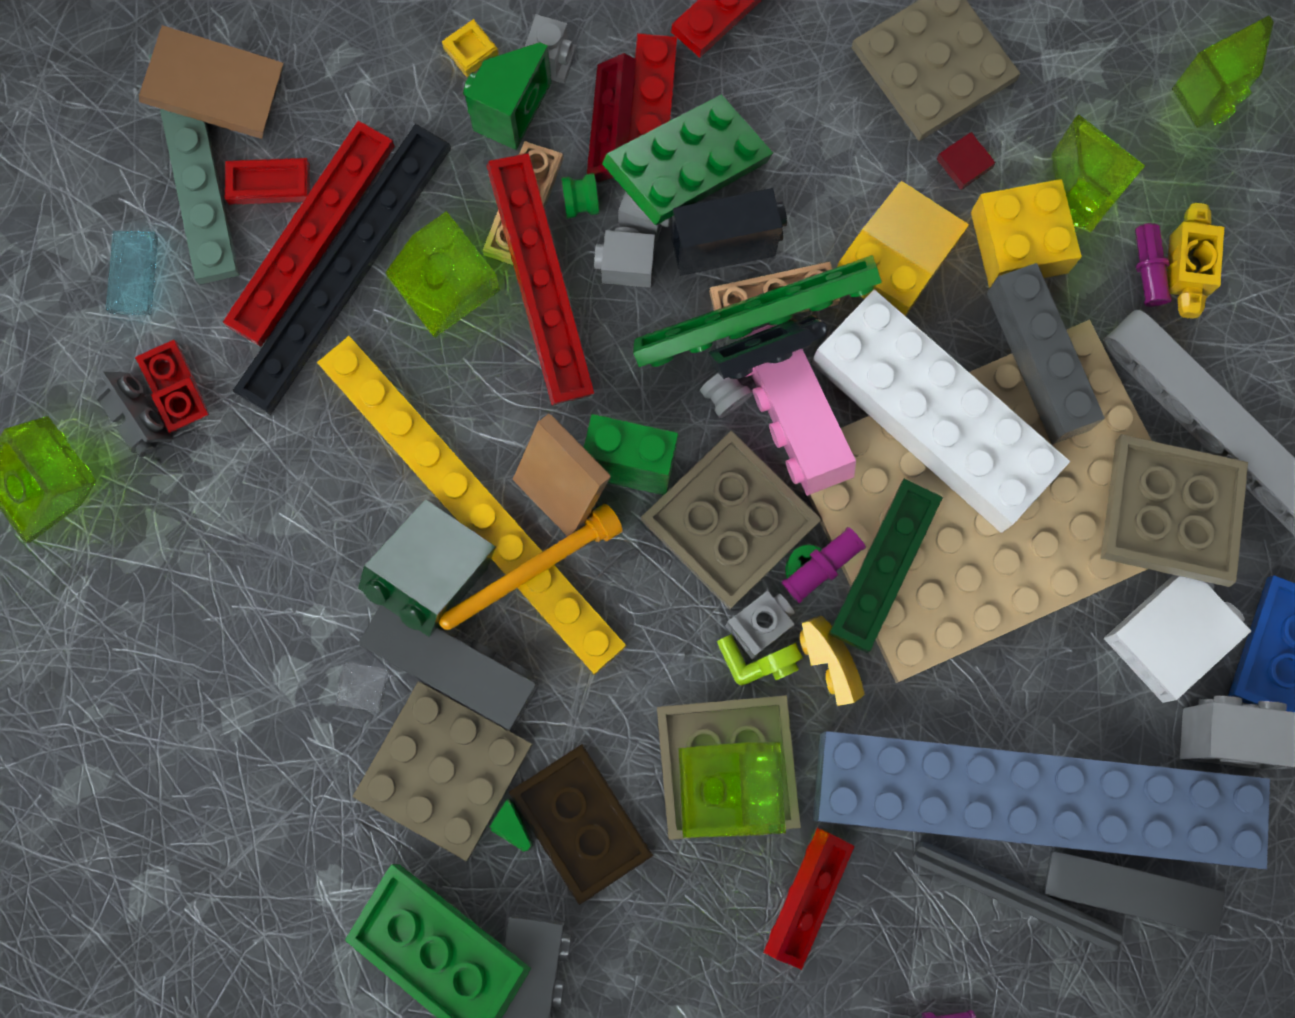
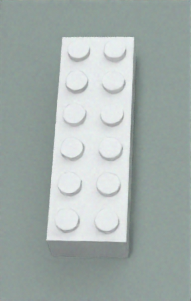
(939, 411)

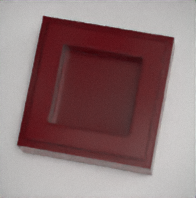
(966, 160)

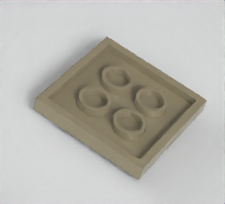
(935, 62)
(1175, 510)
(730, 520)
(724, 723)
(442, 771)

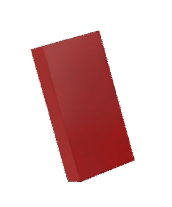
(267, 181)

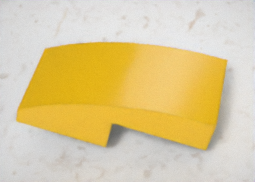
(822, 648)

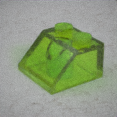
(1224, 74)
(1092, 172)
(442, 275)
(40, 477)
(732, 790)

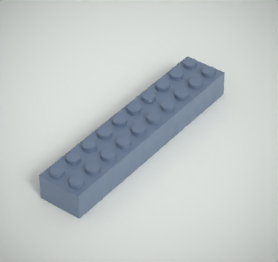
(1042, 800)

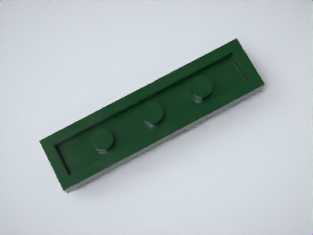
(885, 566)

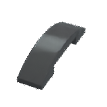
(1134, 893)

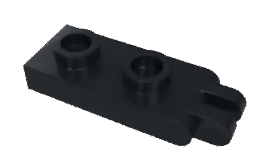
(770, 346)

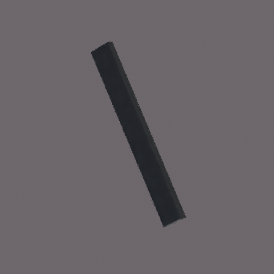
(342, 269)

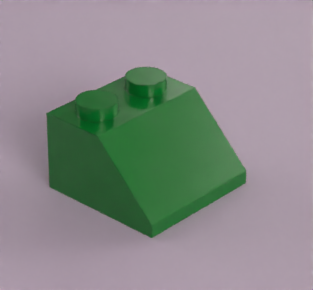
(508, 93)

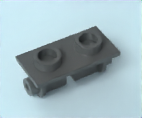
(123, 396)

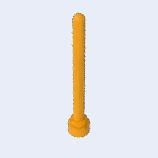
(600, 525)

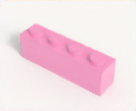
(802, 422)

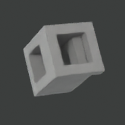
(560, 49)
(752, 636)

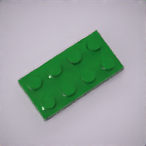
(687, 158)
(435, 950)

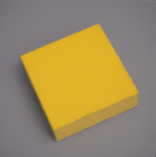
(469, 47)

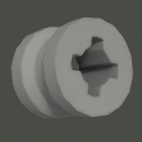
(725, 394)

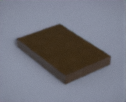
(580, 824)

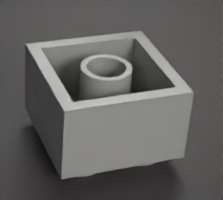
(1239, 734)

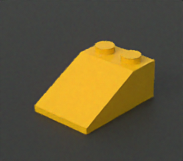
(908, 242)

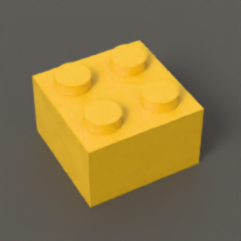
(1026, 228)

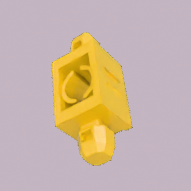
(1208, 240)

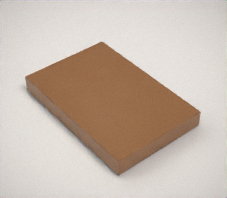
(211, 82)
(560, 475)

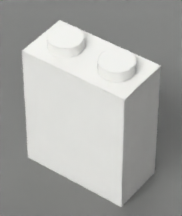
(1177, 635)

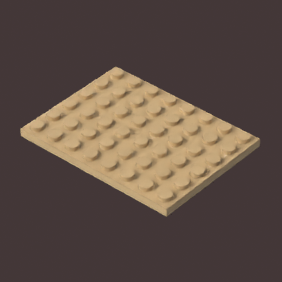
(968, 575)

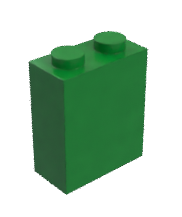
(632, 453)

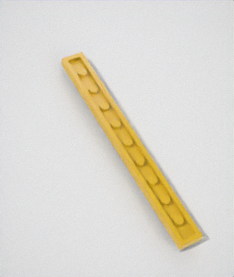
(469, 502)

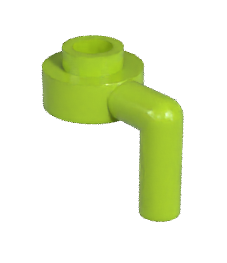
(778, 663)

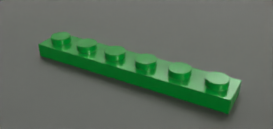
(770, 307)

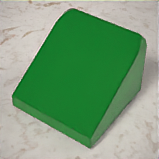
(511, 828)

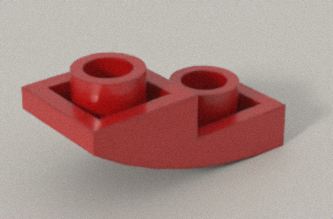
(172, 385)

